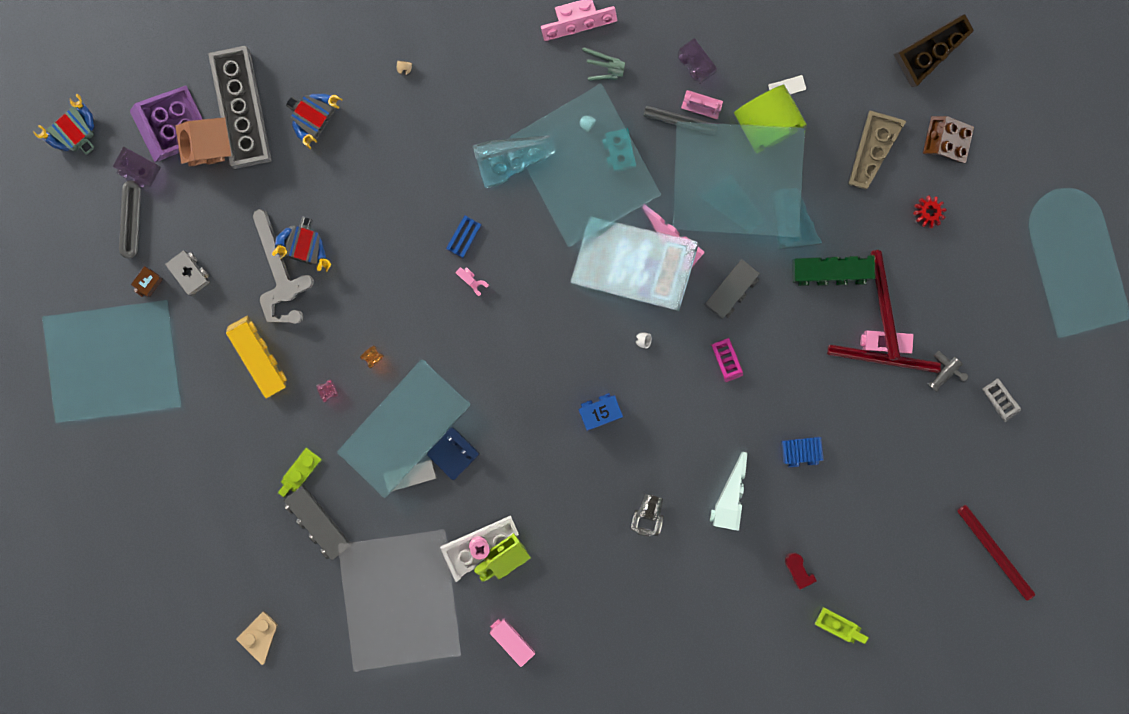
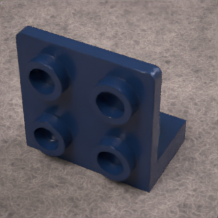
(453, 453)

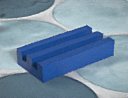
(457, 232)

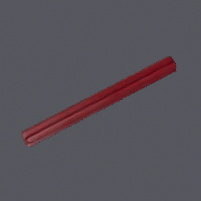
(885, 307)
(883, 358)
(996, 552)

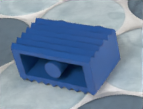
(802, 450)

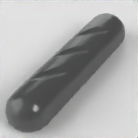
(129, 219)

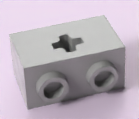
(178, 267)

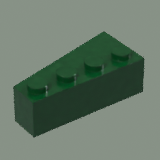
(833, 270)

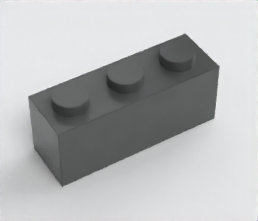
(732, 289)

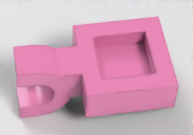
(468, 276)

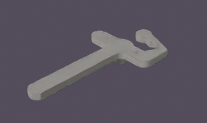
(285, 287)

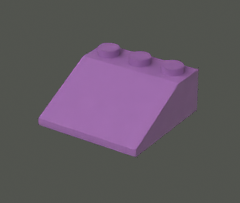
(158, 118)

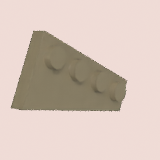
(876, 140)

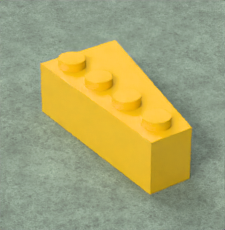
(256, 357)

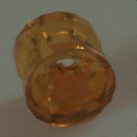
(371, 356)

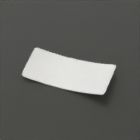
(793, 84)

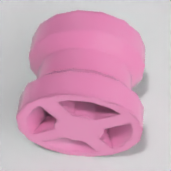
(479, 543)

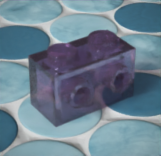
(697, 61)
(137, 167)

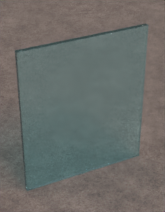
(593, 167)
(738, 178)
(111, 361)

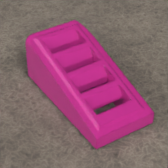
(733, 375)

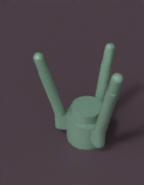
(614, 66)

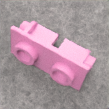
(702, 104)

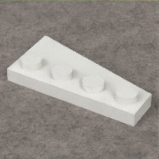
(458, 553)

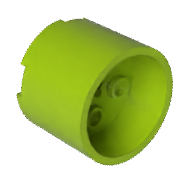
(771, 109)

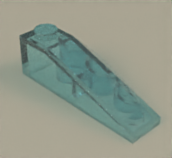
(505, 157)

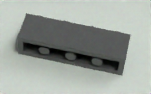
(316, 521)

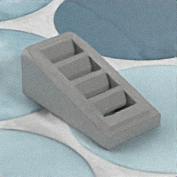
(1016, 409)

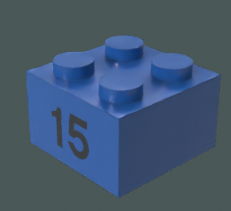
(600, 412)

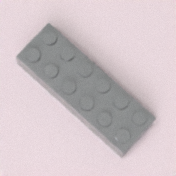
(240, 106)

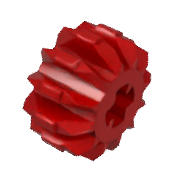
(932, 205)

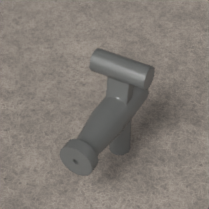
(948, 371)

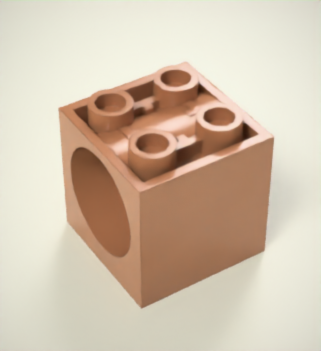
(203, 141)

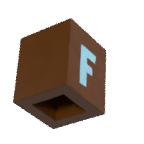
(146, 282)

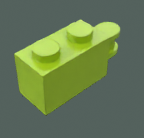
(503, 559)

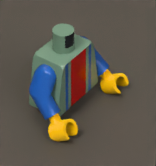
(71, 129)

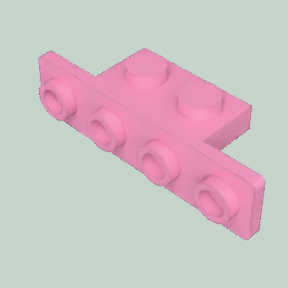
(577, 18)

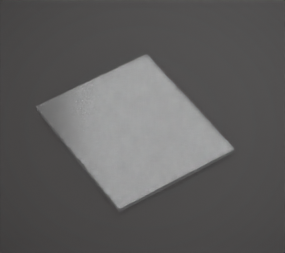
(398, 600)

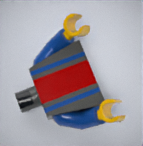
(311, 115)
(302, 245)

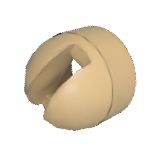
(402, 65)

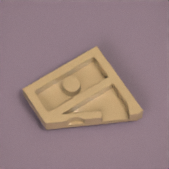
(258, 637)

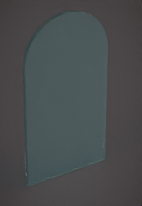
(1076, 262)

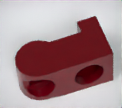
(795, 566)

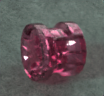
(327, 390)

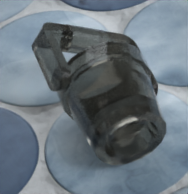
(650, 510)

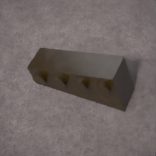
(929, 51)

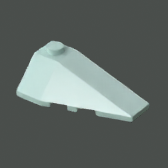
(728, 508)

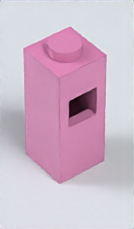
(876, 342)
(511, 641)

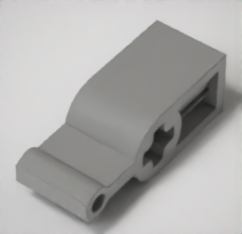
(420, 473)

